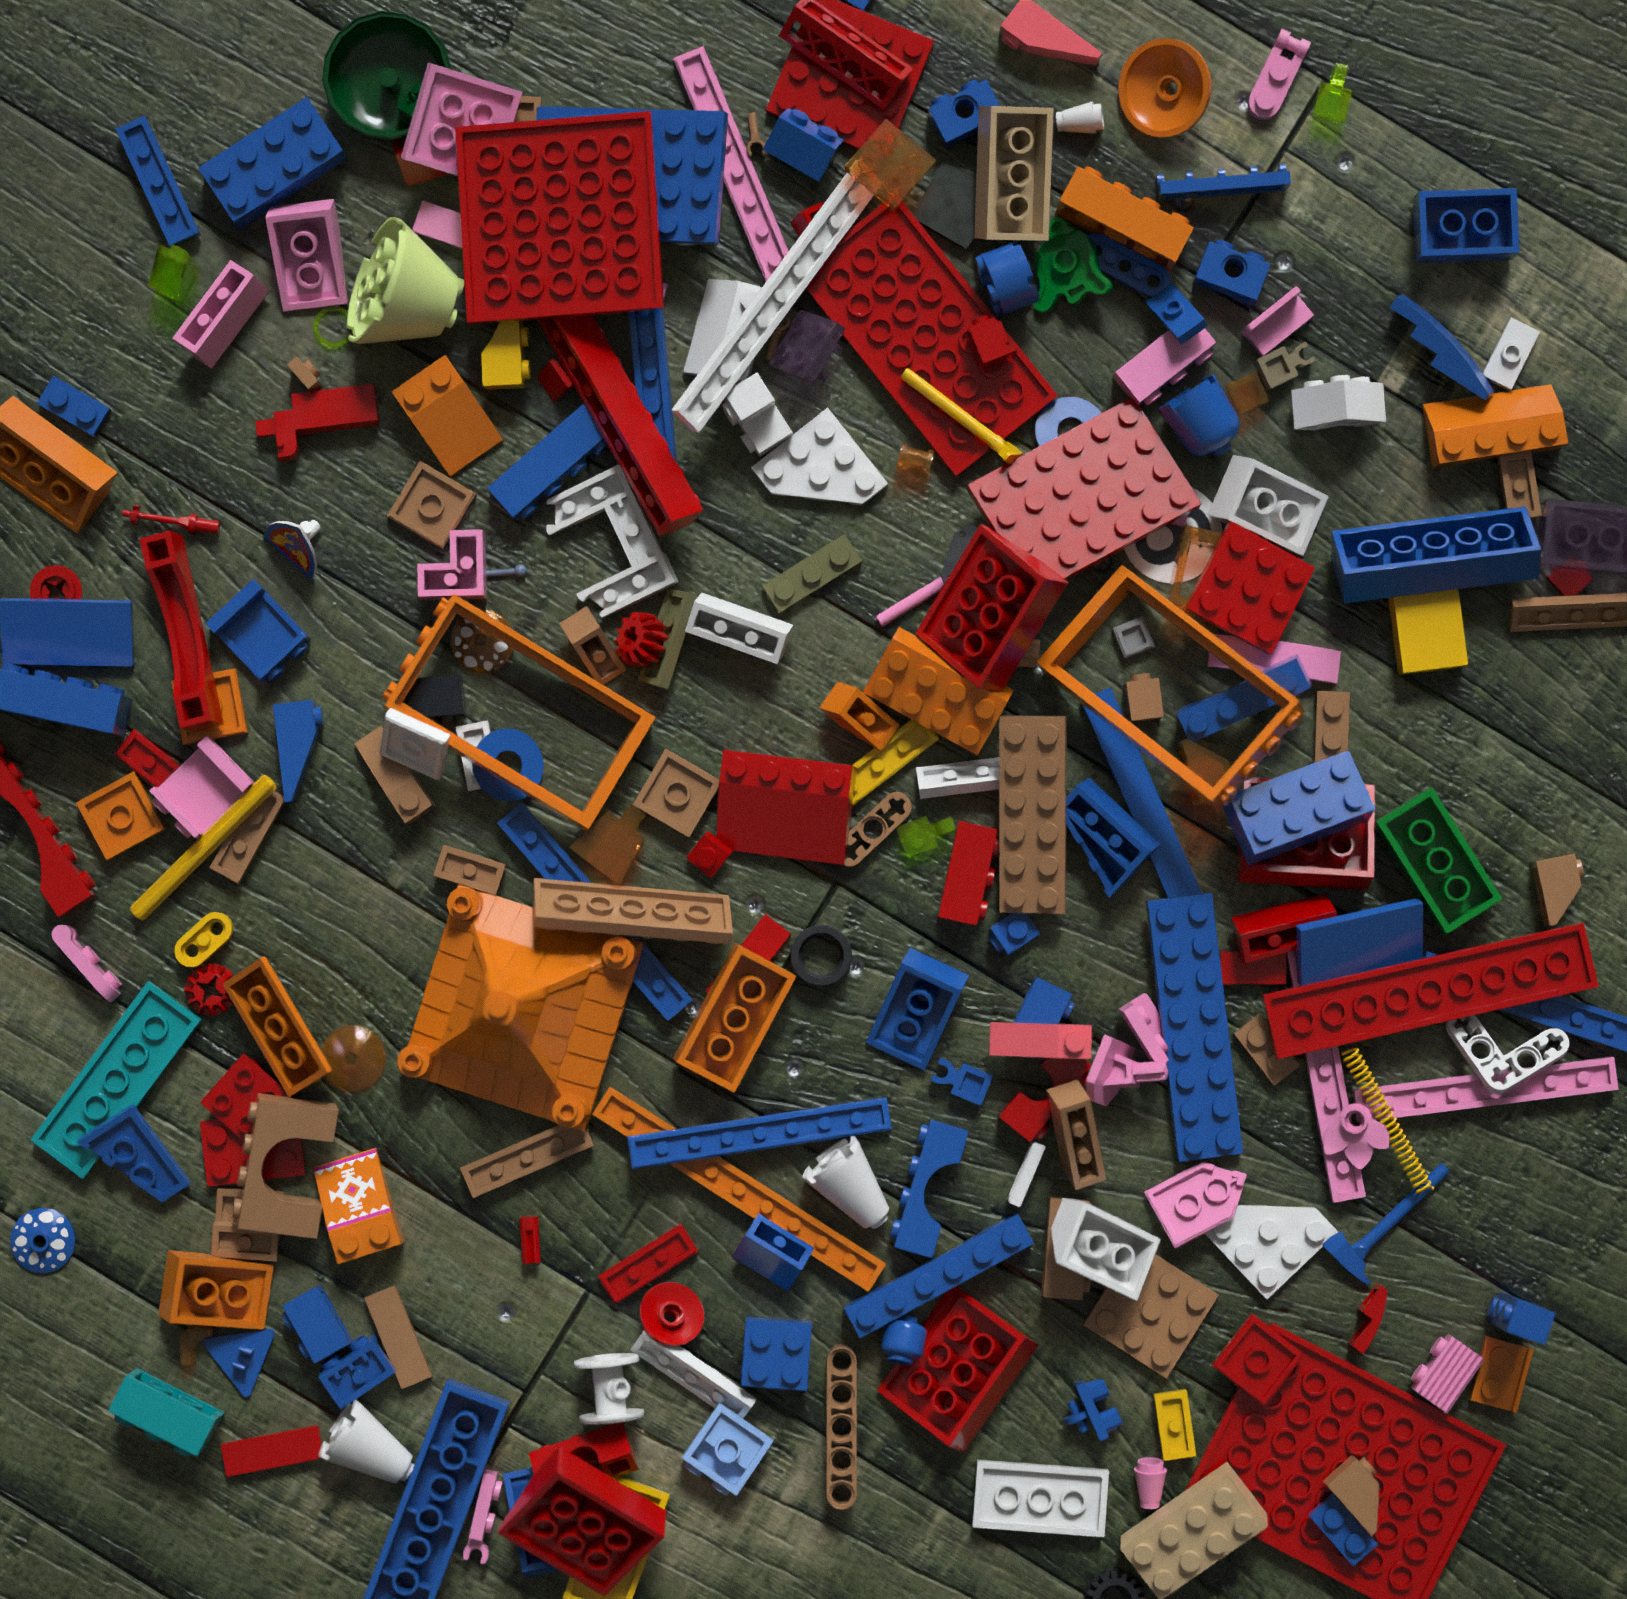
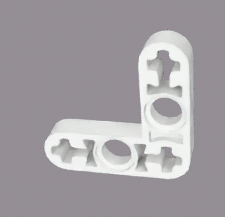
(1497, 1061)

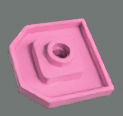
(1116, 1070)

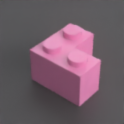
(463, 575)

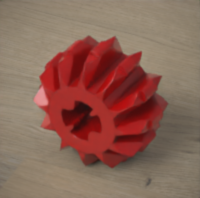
(640, 639)

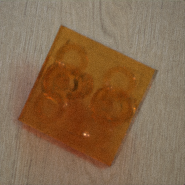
(889, 165)

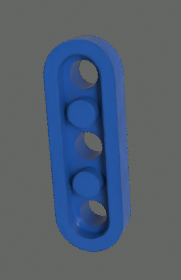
(1140, 267)

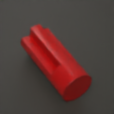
(530, 1239)

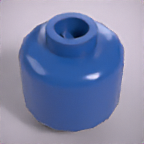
(903, 1340)

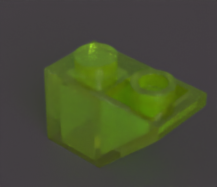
(173, 273)

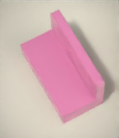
(1277, 322)

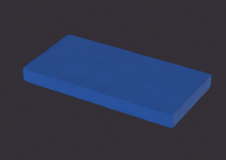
(67, 632)
(1359, 941)

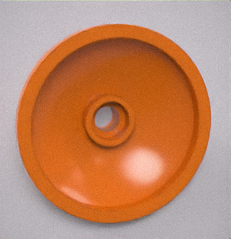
(1147, 83)

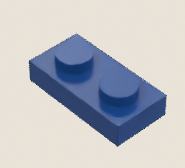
(74, 406)
(1342, 1529)

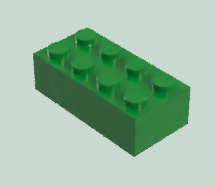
(1436, 861)

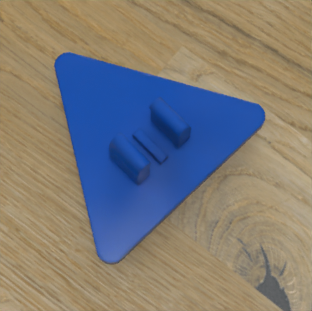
(241, 1356)

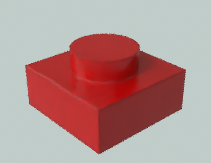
(709, 854)

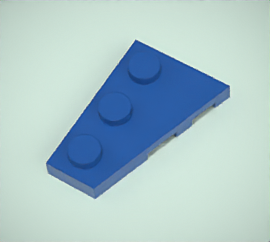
(138, 1152)

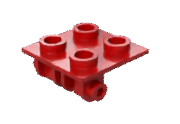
(236, 1089)

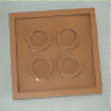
(1161, 1319)

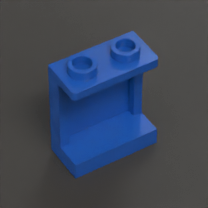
(259, 632)

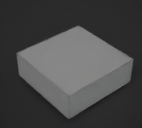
(1133, 637)

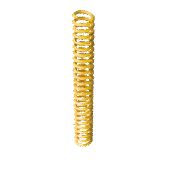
(1393, 1123)

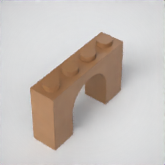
(274, 1121)

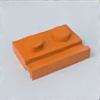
(1502, 1374)

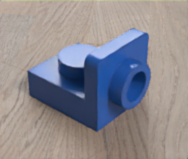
(1012, 932)

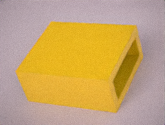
(1428, 632)

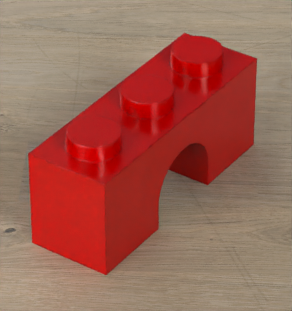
(1031, 1116)
(606, 1446)

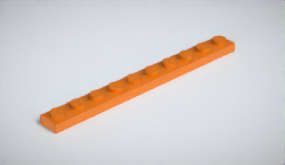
(749, 1194)

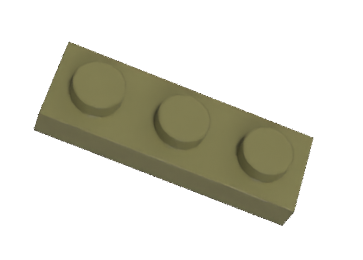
(812, 573)
(675, 615)

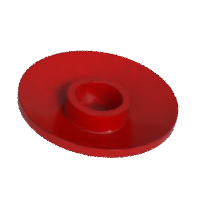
(681, 1304)

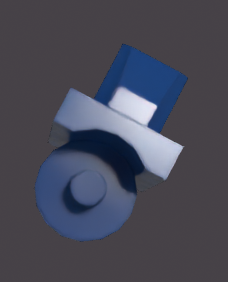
(1103, 1421)

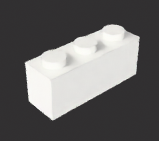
(739, 628)

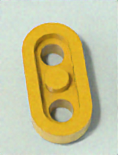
(204, 939)

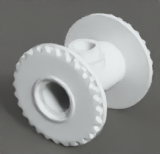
(609, 1388)

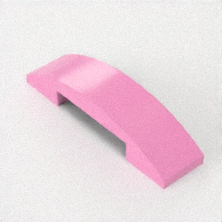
(1319, 662)

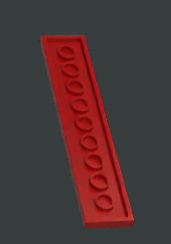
(1430, 990)

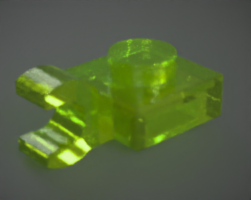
(1332, 98)
(920, 835)

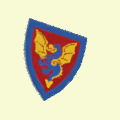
(294, 543)

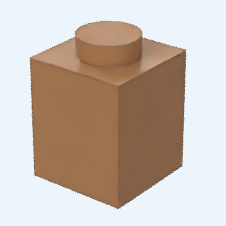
(1143, 698)

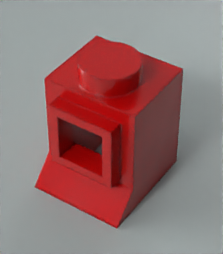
(989, 341)

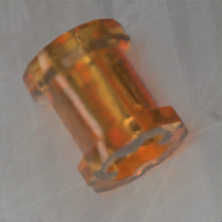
(914, 460)

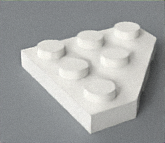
(820, 465)
(1271, 1242)

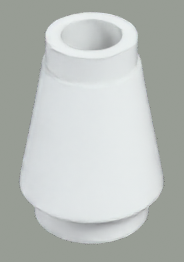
(1081, 119)

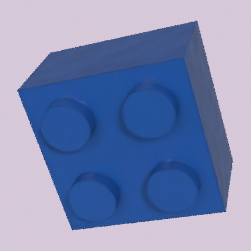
(776, 1353)

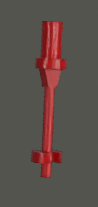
(191, 523)

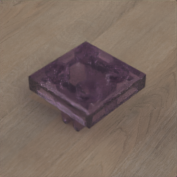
(807, 347)

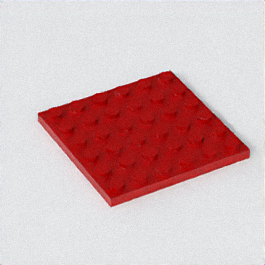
(559, 217)

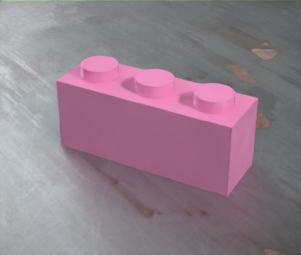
(220, 314)
(1162, 363)

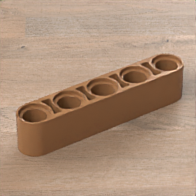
(846, 1442)

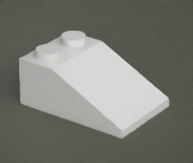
(1268, 504)

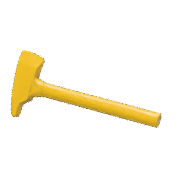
(995, 442)

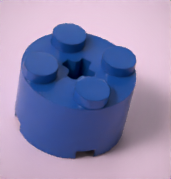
(1007, 278)

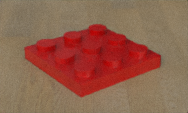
(1249, 588)

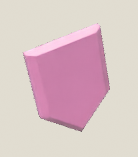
(1196, 1201)

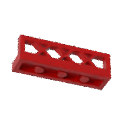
(846, 41)

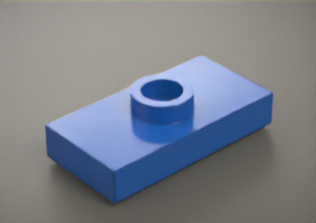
(1176, 313)

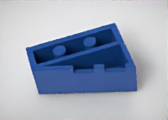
(1108, 835)

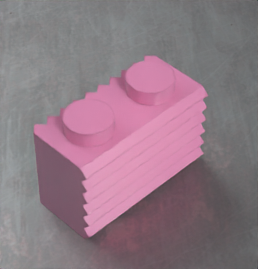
(1446, 1372)

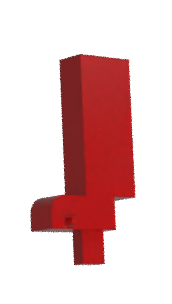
(320, 413)

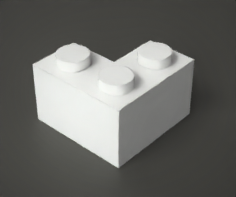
(1338, 403)
(755, 412)

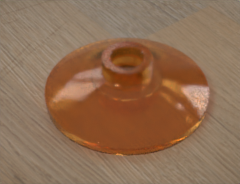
(370, 1056)

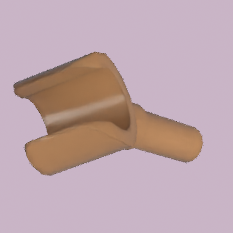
(754, 135)
(775, 338)

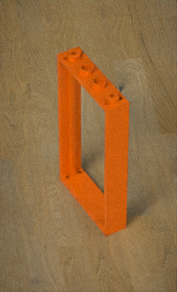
(1090, 620)
(430, 638)

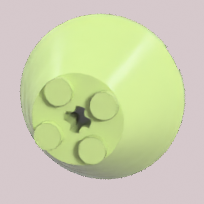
(401, 289)

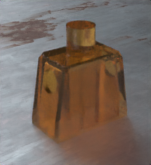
(612, 843)

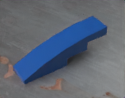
(1451, 356)

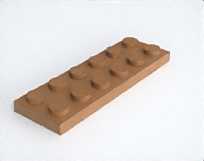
(1032, 814)
(632, 911)

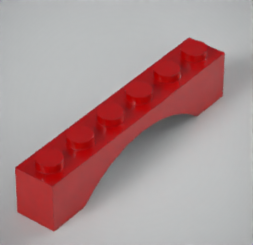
(194, 680)
(61, 878)

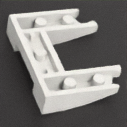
(650, 566)

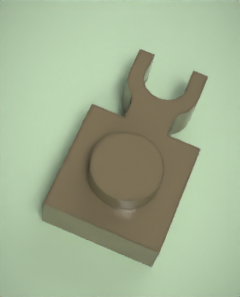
(1280, 366)

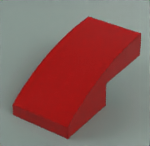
(1373, 1307)

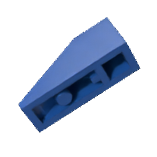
(297, 737)

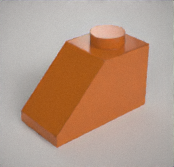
(859, 715)

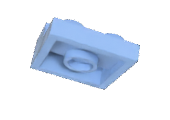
(726, 1450)

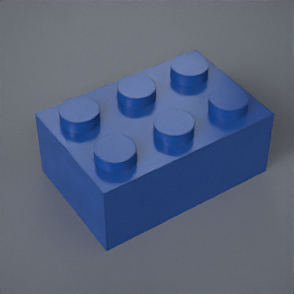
(1465, 225)

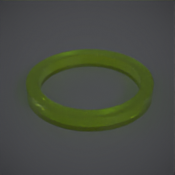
(317, 319)

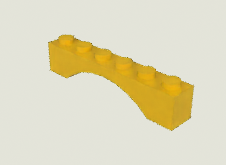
(504, 357)

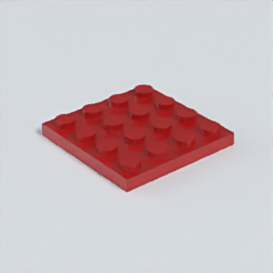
(834, 103)

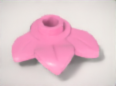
(1356, 1140)

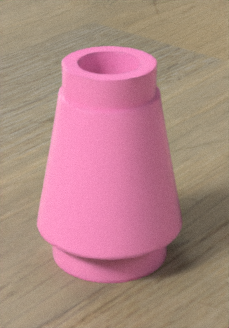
(1150, 1481)

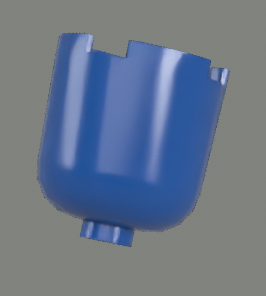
(1202, 418)

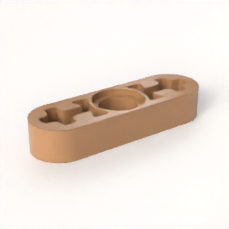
(896, 818)

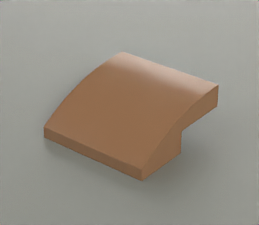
(239, 1243)

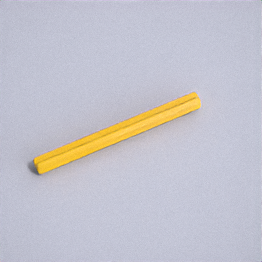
(203, 847)

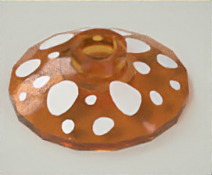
(474, 657)

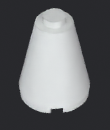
(849, 1183)
(366, 1446)

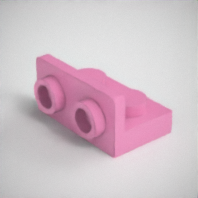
(1145, 1025)

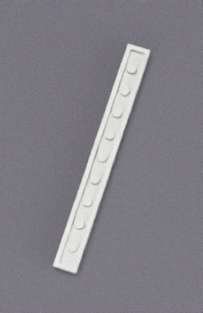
(771, 303)

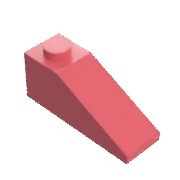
(1042, 34)
(1040, 1040)

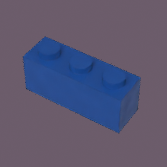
(1520, 1317)

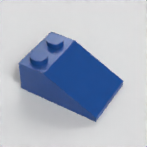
(917, 1008)

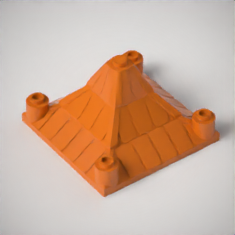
(520, 1009)

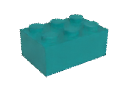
(165, 1413)

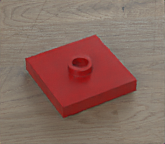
(1257, 1359)

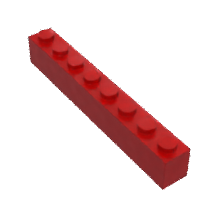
(623, 421)

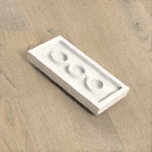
(1040, 1498)

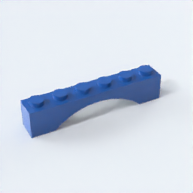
(938, 1275)

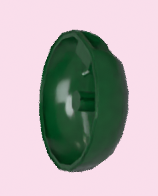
(378, 71)

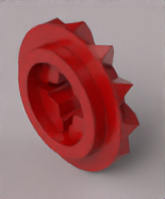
(55, 576)
(196, 995)

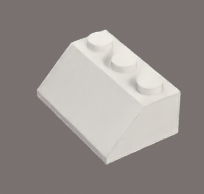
(720, 310)
(1102, 1247)

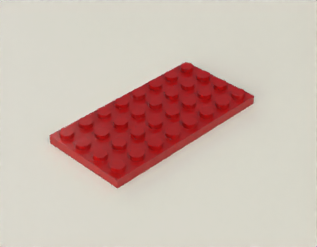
(914, 311)

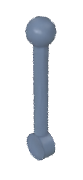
(519, 571)

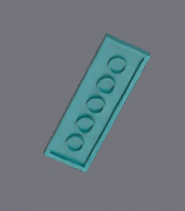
(117, 1075)

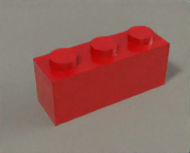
(969, 873)
(1274, 928)

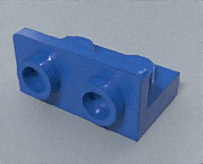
(356, 1370)

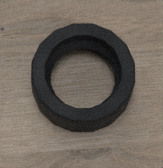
(845, 955)

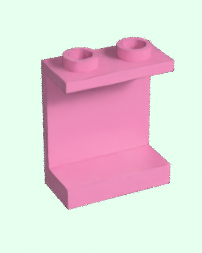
(201, 789)

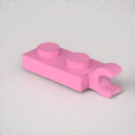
(483, 1519)

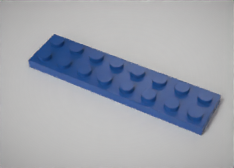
(1194, 1027)

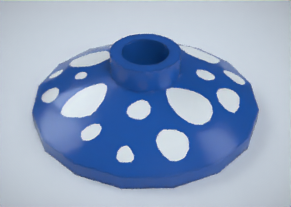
(58, 1235)

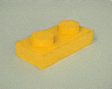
(1174, 1424)

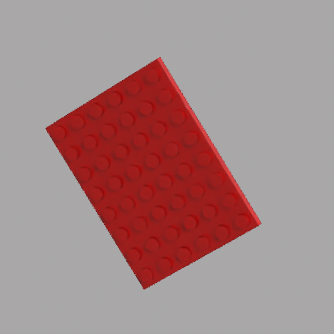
(1322, 1414)

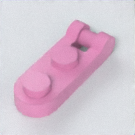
(1276, 76)
(86, 961)

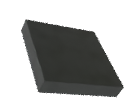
(949, 206)

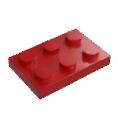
(224, 1155)

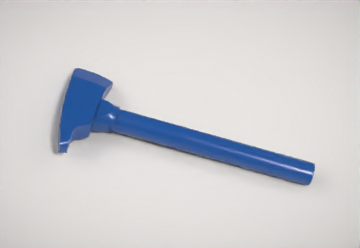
(1353, 1256)

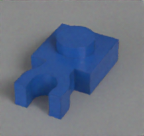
(967, 1082)

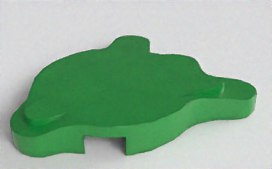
(1068, 267)

